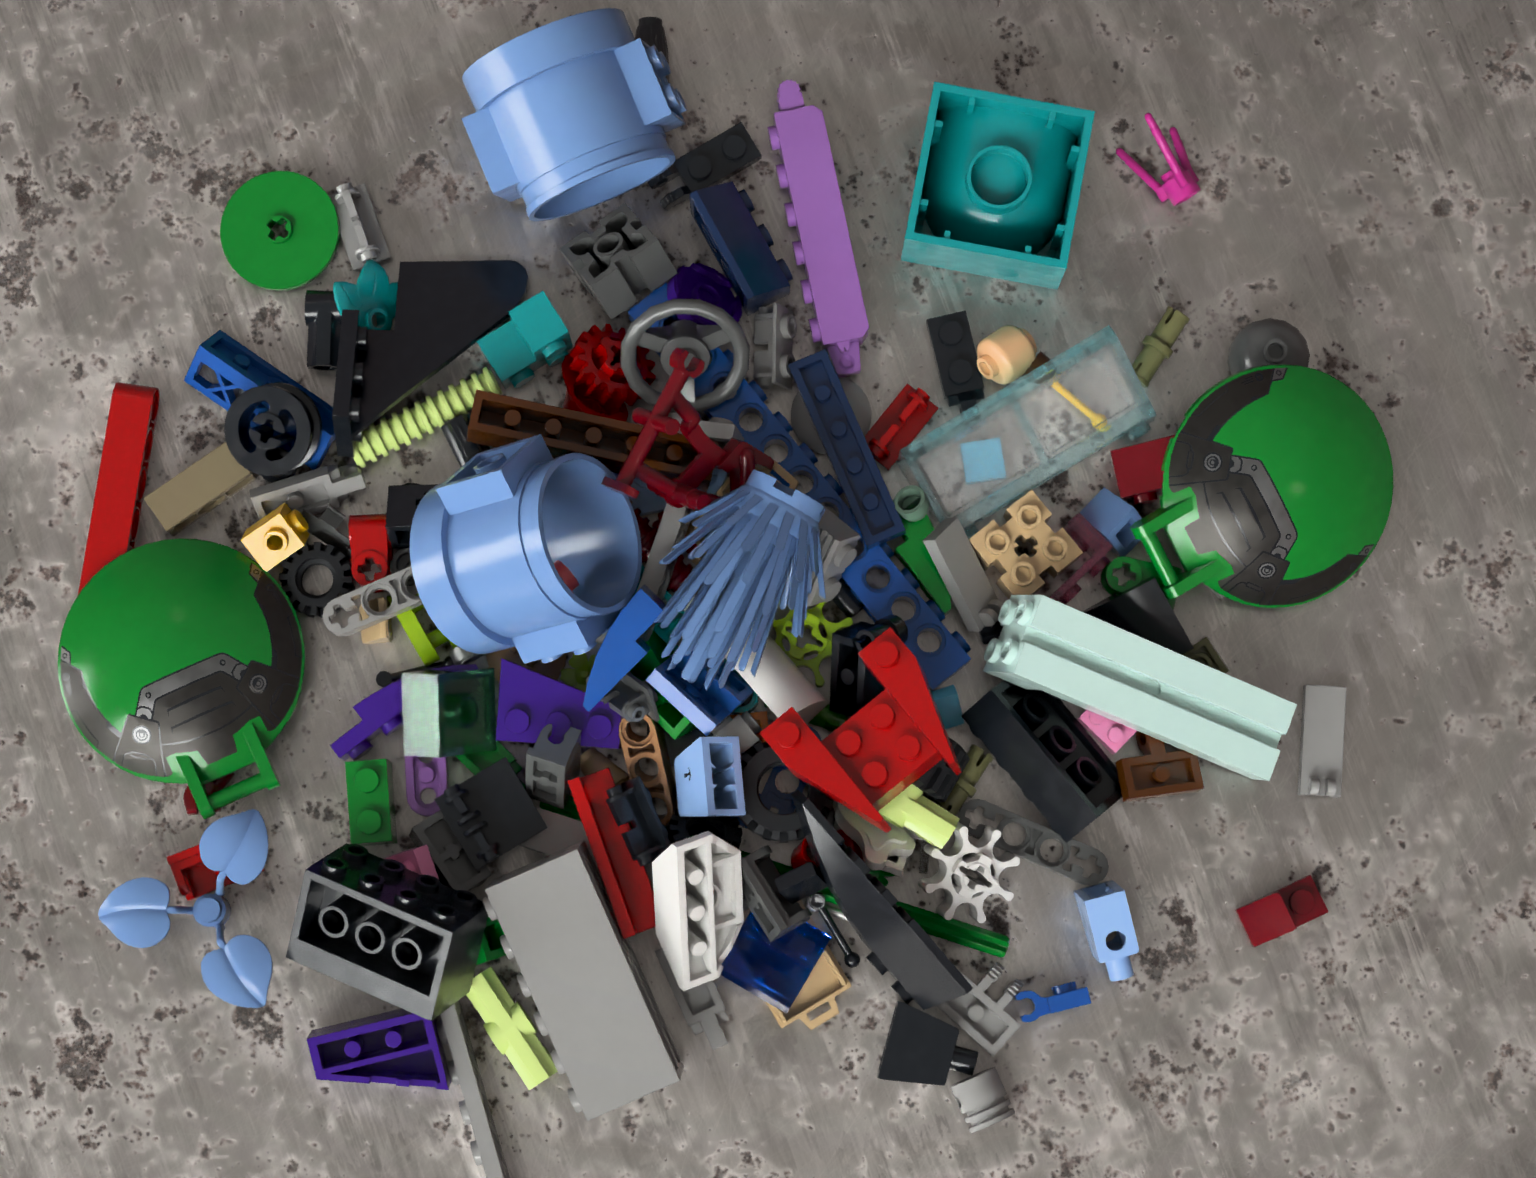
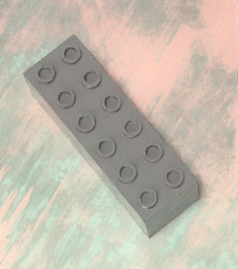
(583, 981)

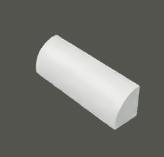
(781, 682)

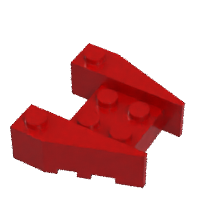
(879, 746)

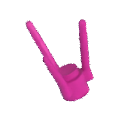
(1180, 181)

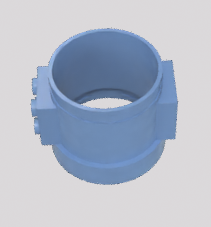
(572, 114)
(491, 544)

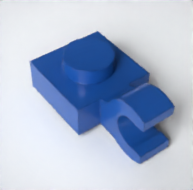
(1063, 998)

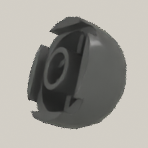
(1267, 343)

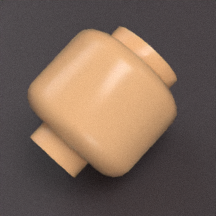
(1006, 354)

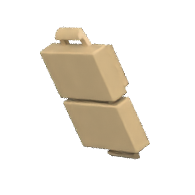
(821, 986)

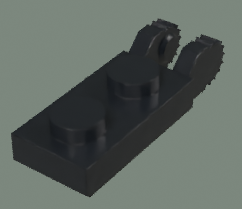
(709, 164)

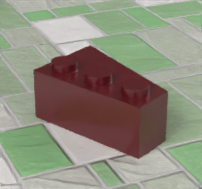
(1140, 470)

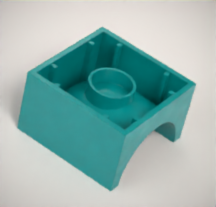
(997, 185)

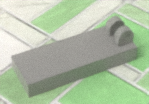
(963, 575)
(1322, 740)

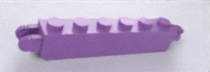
(821, 229)

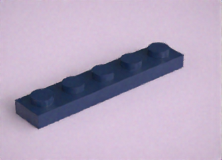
(847, 449)

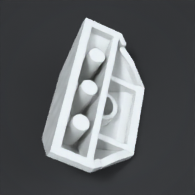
(698, 906)

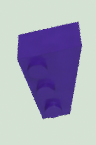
(534, 700)

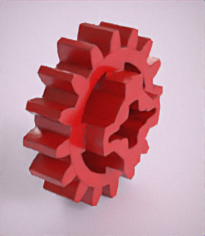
(593, 358)

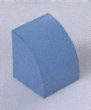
(1113, 519)

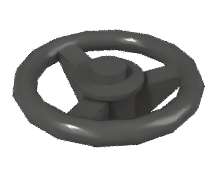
(689, 336)

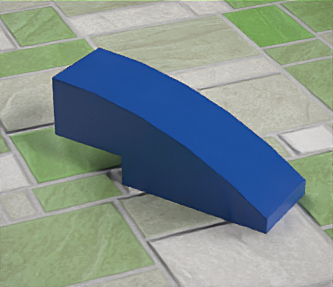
(622, 645)

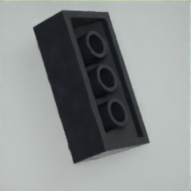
(1046, 755)

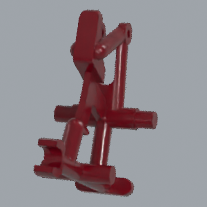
(735, 457)

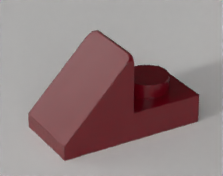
(1281, 911)

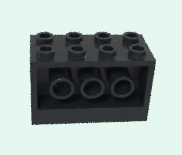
(388, 930)

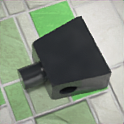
(922, 1049)

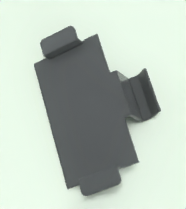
(325, 529)

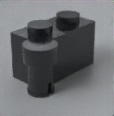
(851, 681)

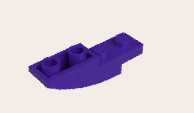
(379, 714)

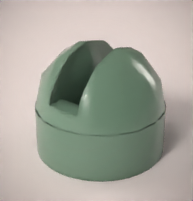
(911, 503)

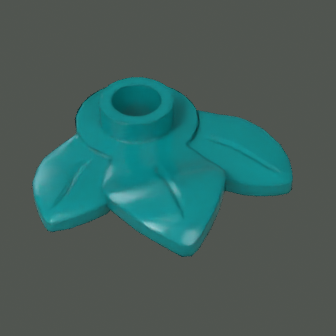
(369, 296)

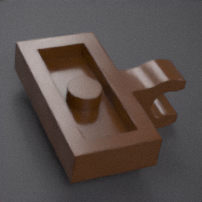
(1157, 771)

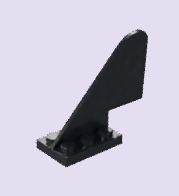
(437, 318)

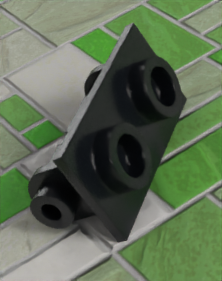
(633, 803)

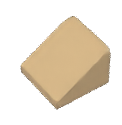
(380, 632)

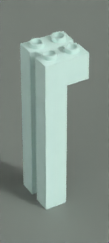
(1138, 684)

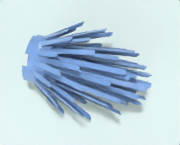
(757, 557)

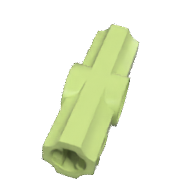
(920, 816)
(510, 1028)

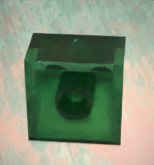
(448, 712)

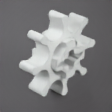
(963, 888)

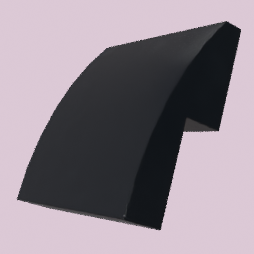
(1144, 613)

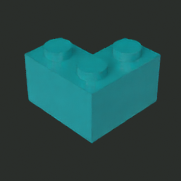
(526, 342)

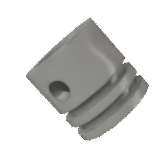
(982, 1099)

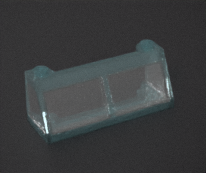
(1029, 432)

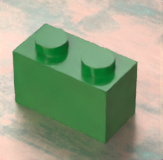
(371, 802)

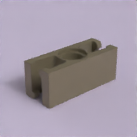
(198, 489)

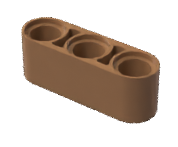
(653, 747)

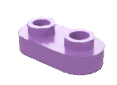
(422, 777)

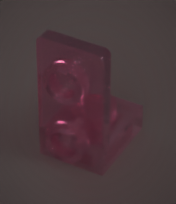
(1089, 541)

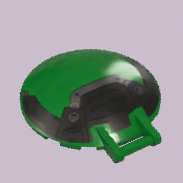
(1271, 489)
(183, 666)

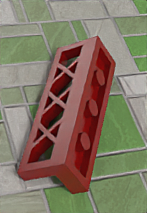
(623, 878)

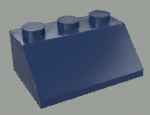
(740, 245)

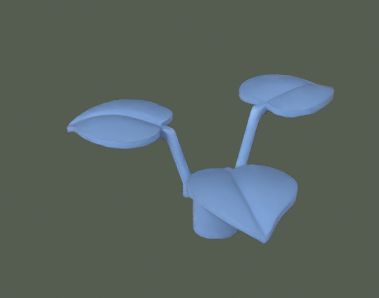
(140, 910)

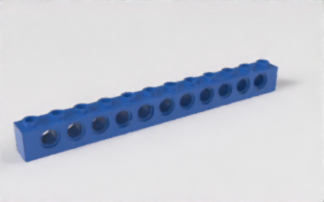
(775, 429)

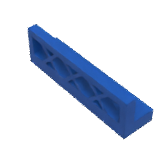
(243, 369)

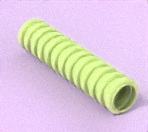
(422, 417)

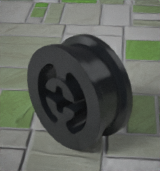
(256, 446)

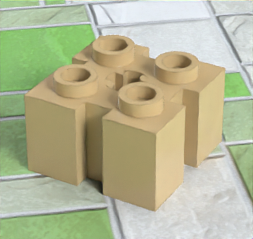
(1025, 523)

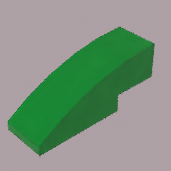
(918, 561)

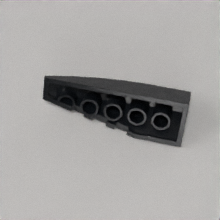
(887, 930)

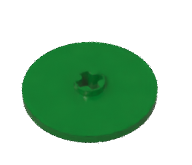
(274, 200)

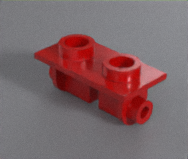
(899, 425)

